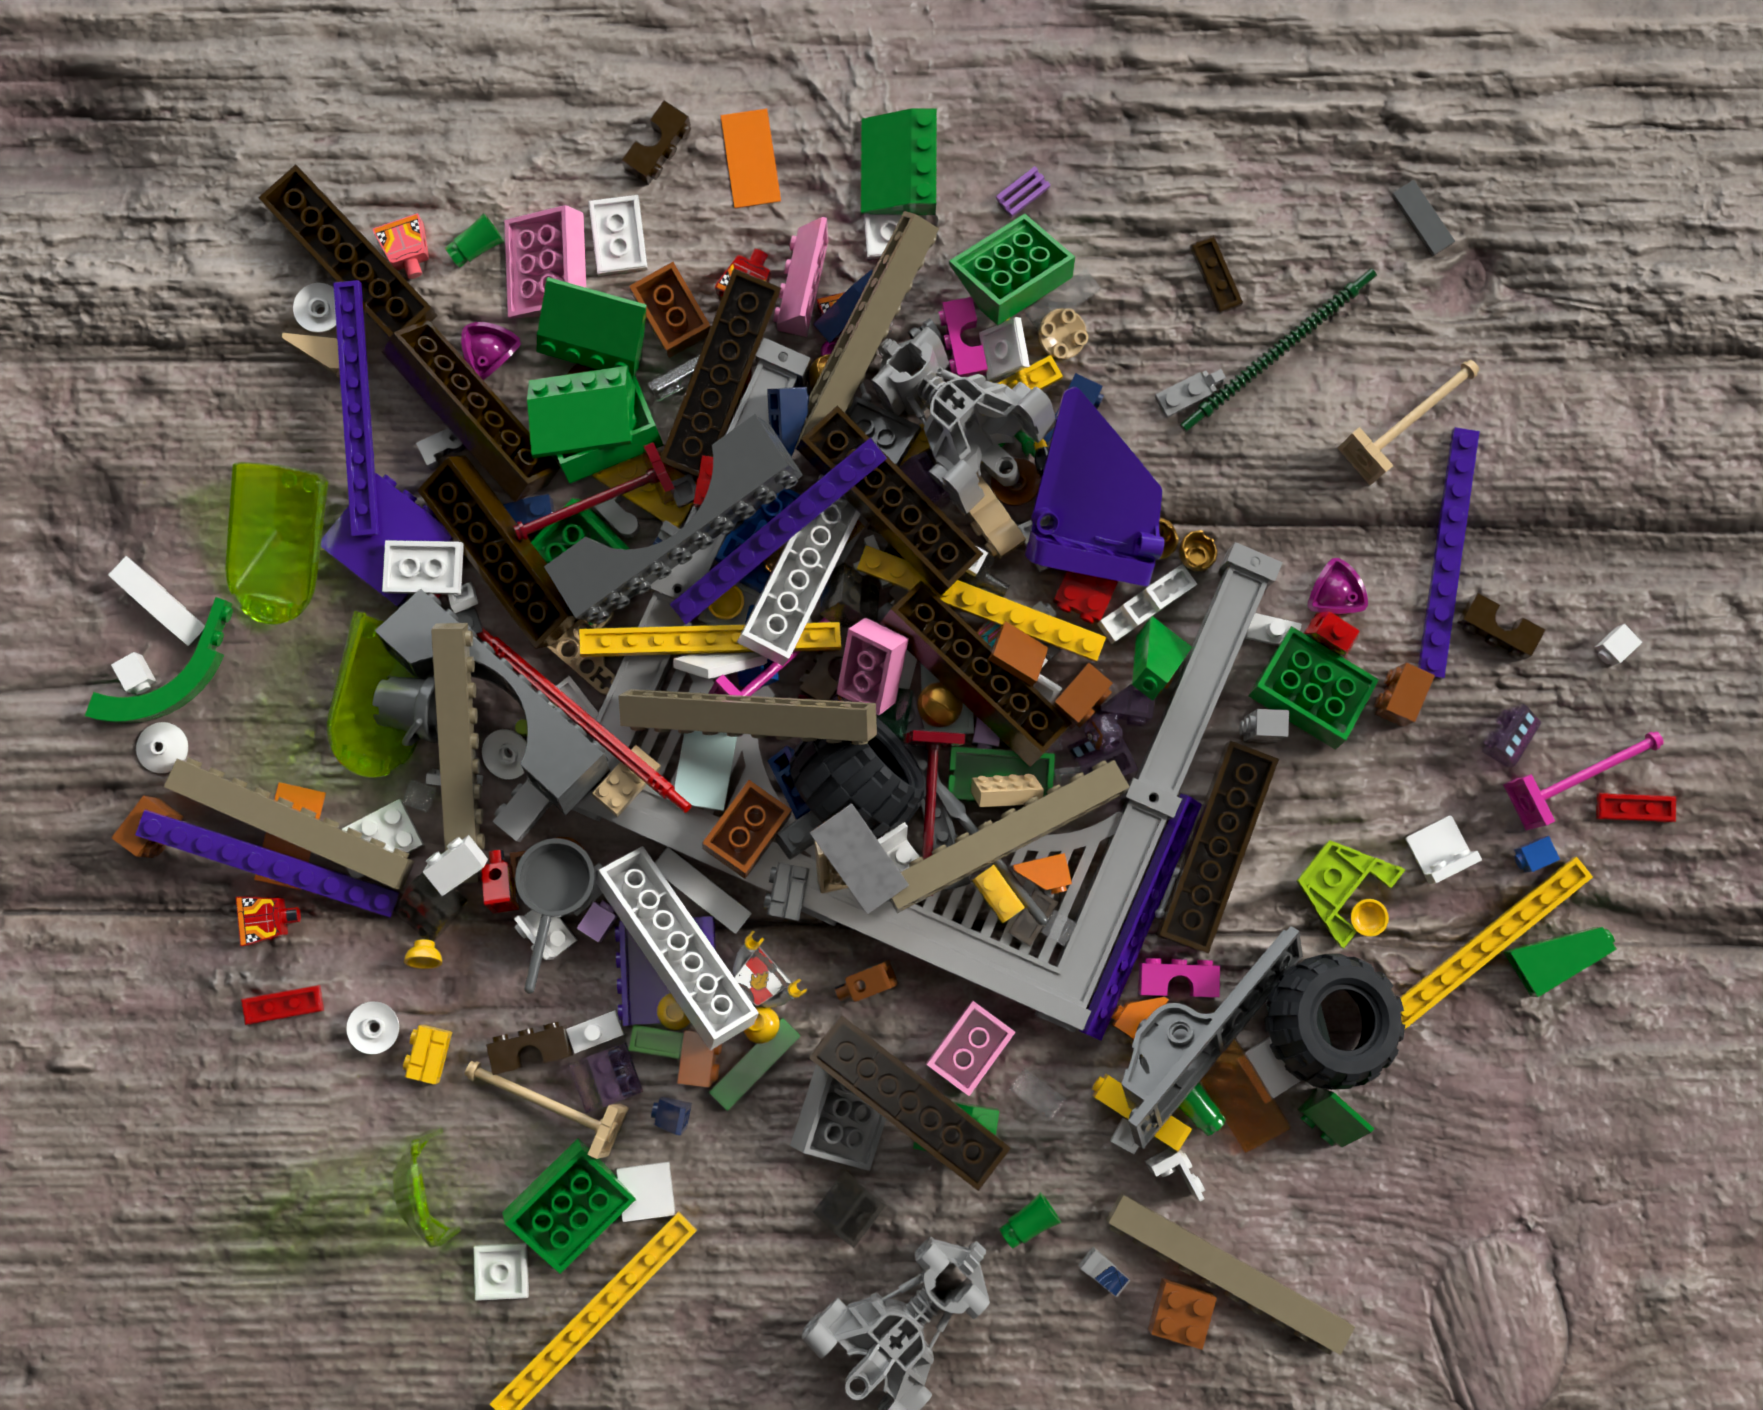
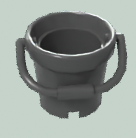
(408, 706)

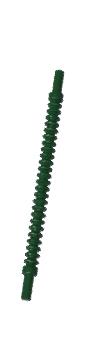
(1350, 291)

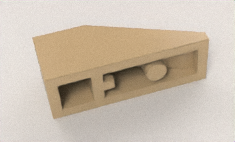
(320, 349)

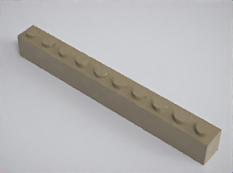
(871, 318)
(748, 715)
(457, 735)
(289, 823)
(1010, 833)
(1229, 1273)

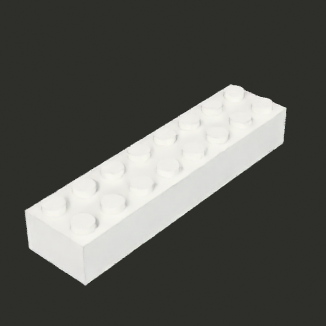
(798, 583)
(676, 948)

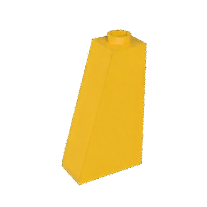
(1111, 1094)

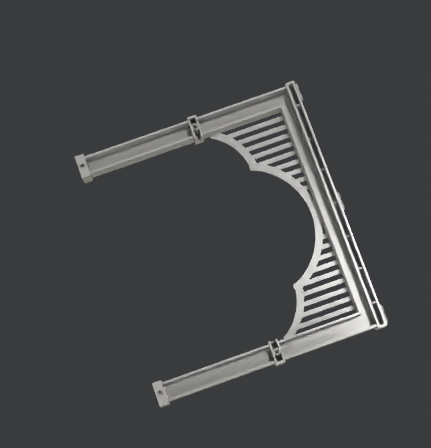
(1056, 991)

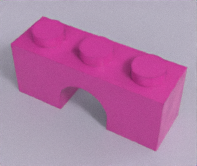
(957, 317)
(1202, 978)

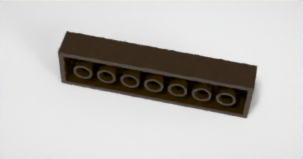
(345, 251)
(720, 370)
(469, 409)
(894, 505)
(507, 565)
(963, 665)
(1217, 847)
(909, 1102)

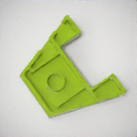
(1334, 877)

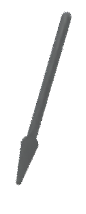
(957, 811)

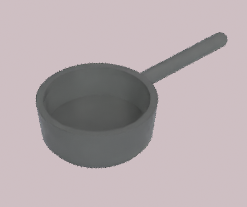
(554, 881)

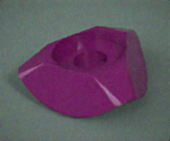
(487, 346)
(1338, 590)

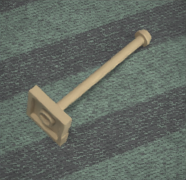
(1366, 455)
(605, 1129)

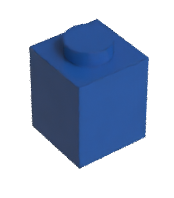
(1536, 854)

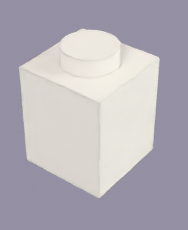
(1617, 645)
(134, 673)

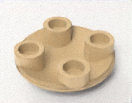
(1062, 333)

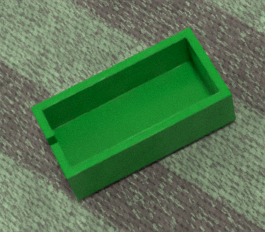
(977, 762)

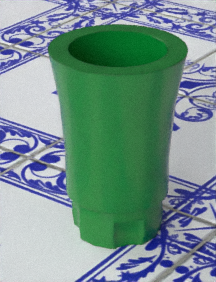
(474, 241)
(1202, 1111)
(1030, 1221)

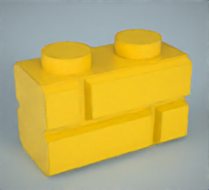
(997, 894)
(427, 1054)

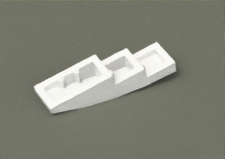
(157, 600)
(1147, 603)
(702, 890)

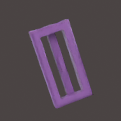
(1039, 178)

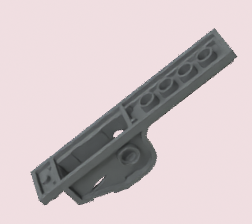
(1181, 1045)

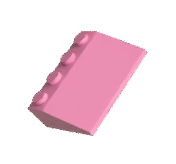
(538, 248)
(803, 278)

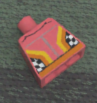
(404, 244)

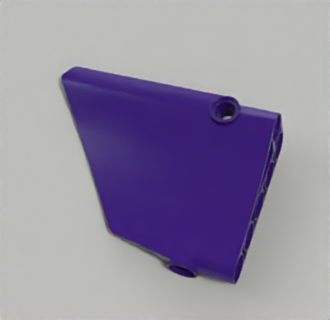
(1097, 501)

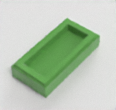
(656, 1041)

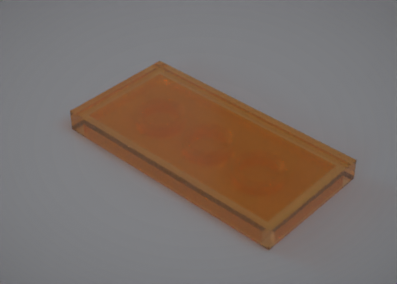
(1244, 1099)

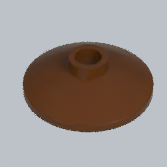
(1018, 496)

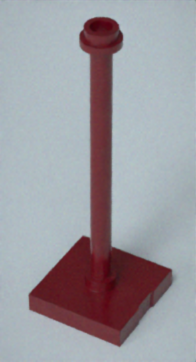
(655, 475)
(933, 742)

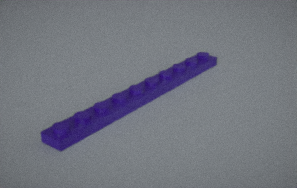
(356, 408)
(778, 531)
(1448, 551)
(266, 863)
(1141, 917)

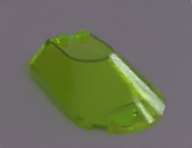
(274, 539)
(351, 727)
(412, 1197)

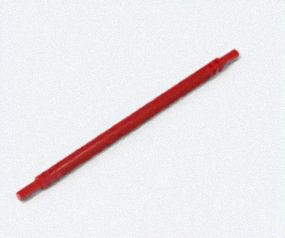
(587, 722)

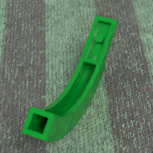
(180, 689)

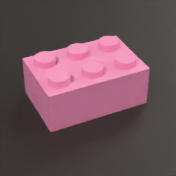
(872, 665)
(970, 1048)

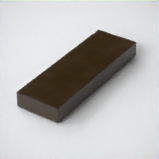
(1216, 274)

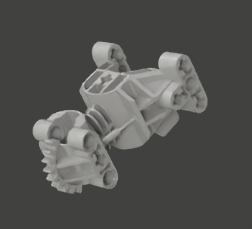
(965, 416)
(893, 1331)

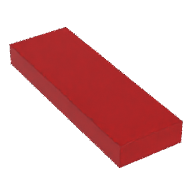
(1636, 807)
(282, 1004)

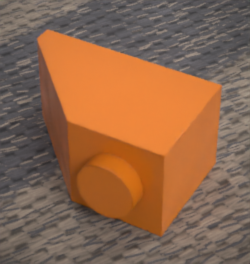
(1046, 872)
(1132, 1013)

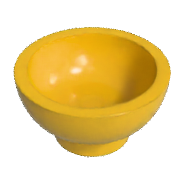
(728, 605)
(1369, 917)
(423, 955)
(671, 1014)
(765, 1026)

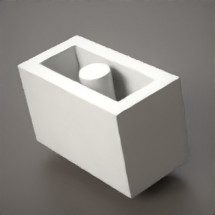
(455, 864)

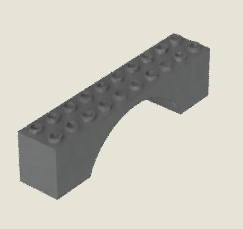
(746, 473)
(557, 754)

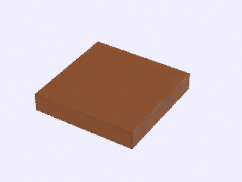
(1018, 653)

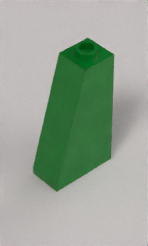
(1156, 657)
(1557, 959)

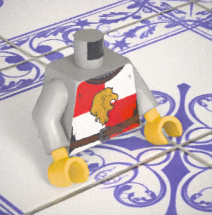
(761, 977)

